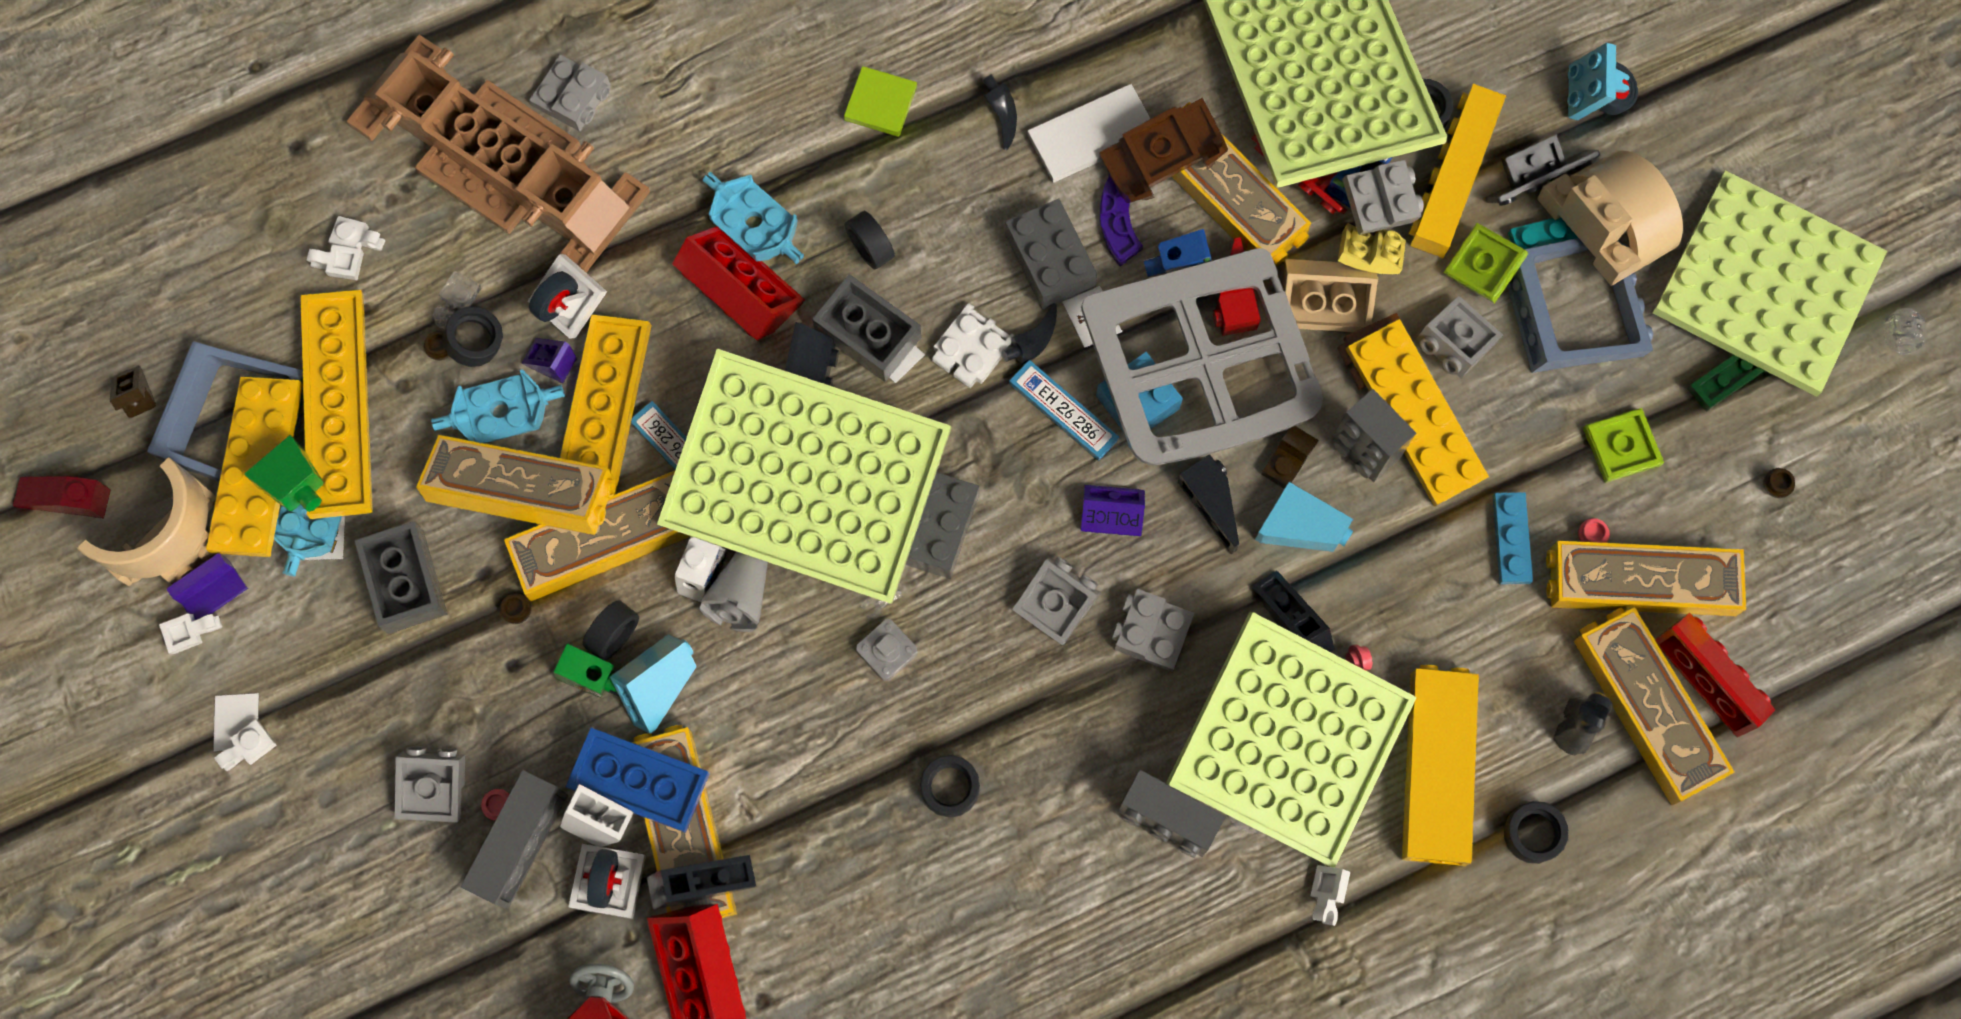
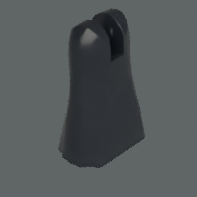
(1584, 720)

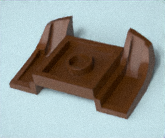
(1163, 149)

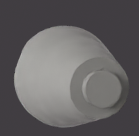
(737, 594)

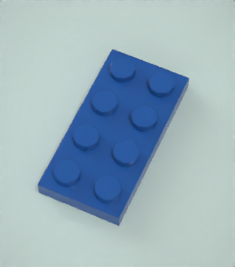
(639, 779)

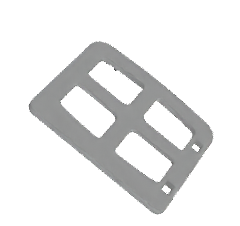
(1203, 360)

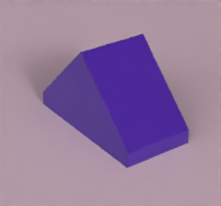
(550, 358)

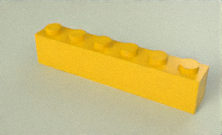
(1457, 171)

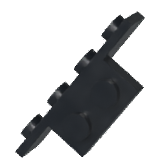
(1536, 165)

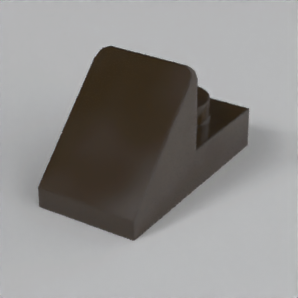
(131, 393)
(1289, 456)

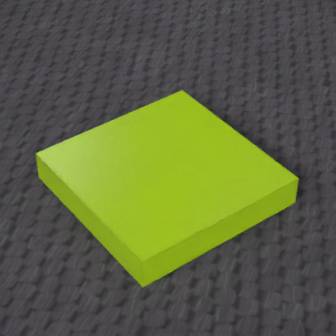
(880, 101)
(1485, 263)
(1623, 445)

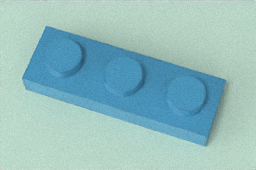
(1512, 538)

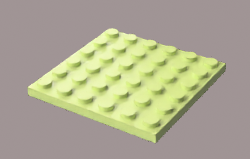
(1770, 283)
(1291, 740)

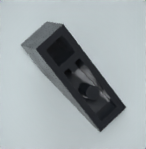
(1210, 493)
(1292, 611)
(700, 881)

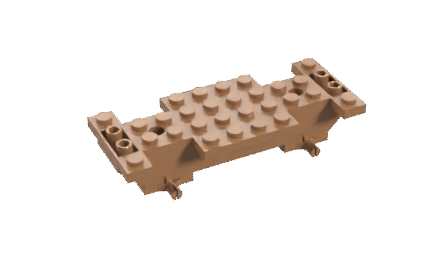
(498, 153)

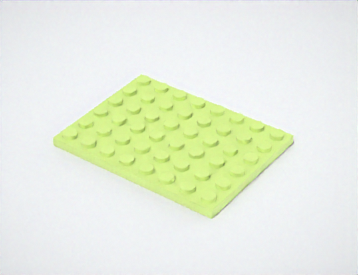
(1325, 83)
(804, 475)

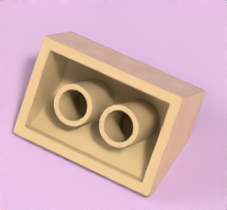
(1329, 295)

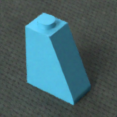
(1305, 522)
(654, 681)

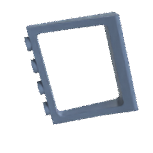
(1537, 328)
(189, 397)

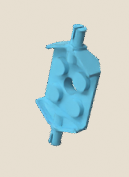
(743, 199)
(474, 408)
(303, 537)

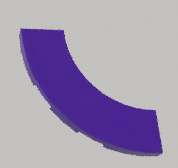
(1117, 225)

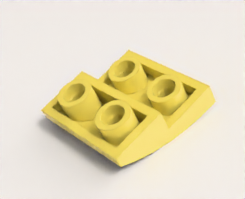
(1371, 253)

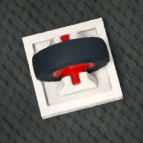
(566, 296)
(607, 881)

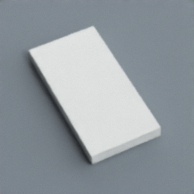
(1078, 136)

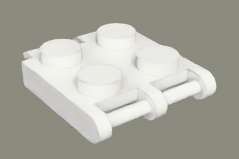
(971, 347)

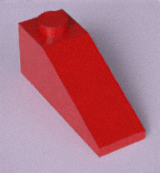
(1237, 308)

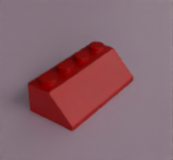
(736, 282)
(1715, 675)
(696, 963)

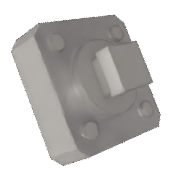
(887, 650)

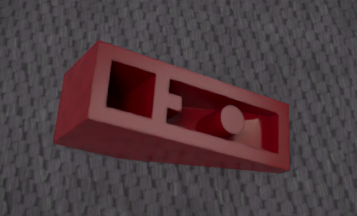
(63, 495)

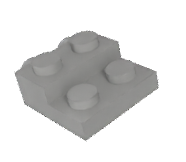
(571, 92)
(1383, 197)
(1458, 337)
(1057, 599)
(1152, 630)
(429, 784)

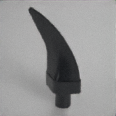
(1004, 106)
(1033, 342)

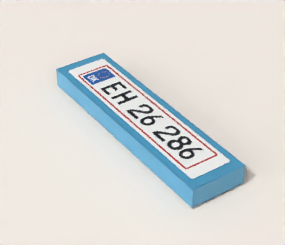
(1064, 410)
(660, 433)

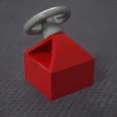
(600, 991)

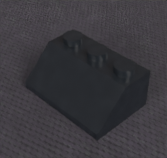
(812, 354)

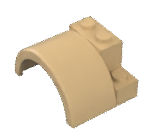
(1613, 198)
(173, 544)

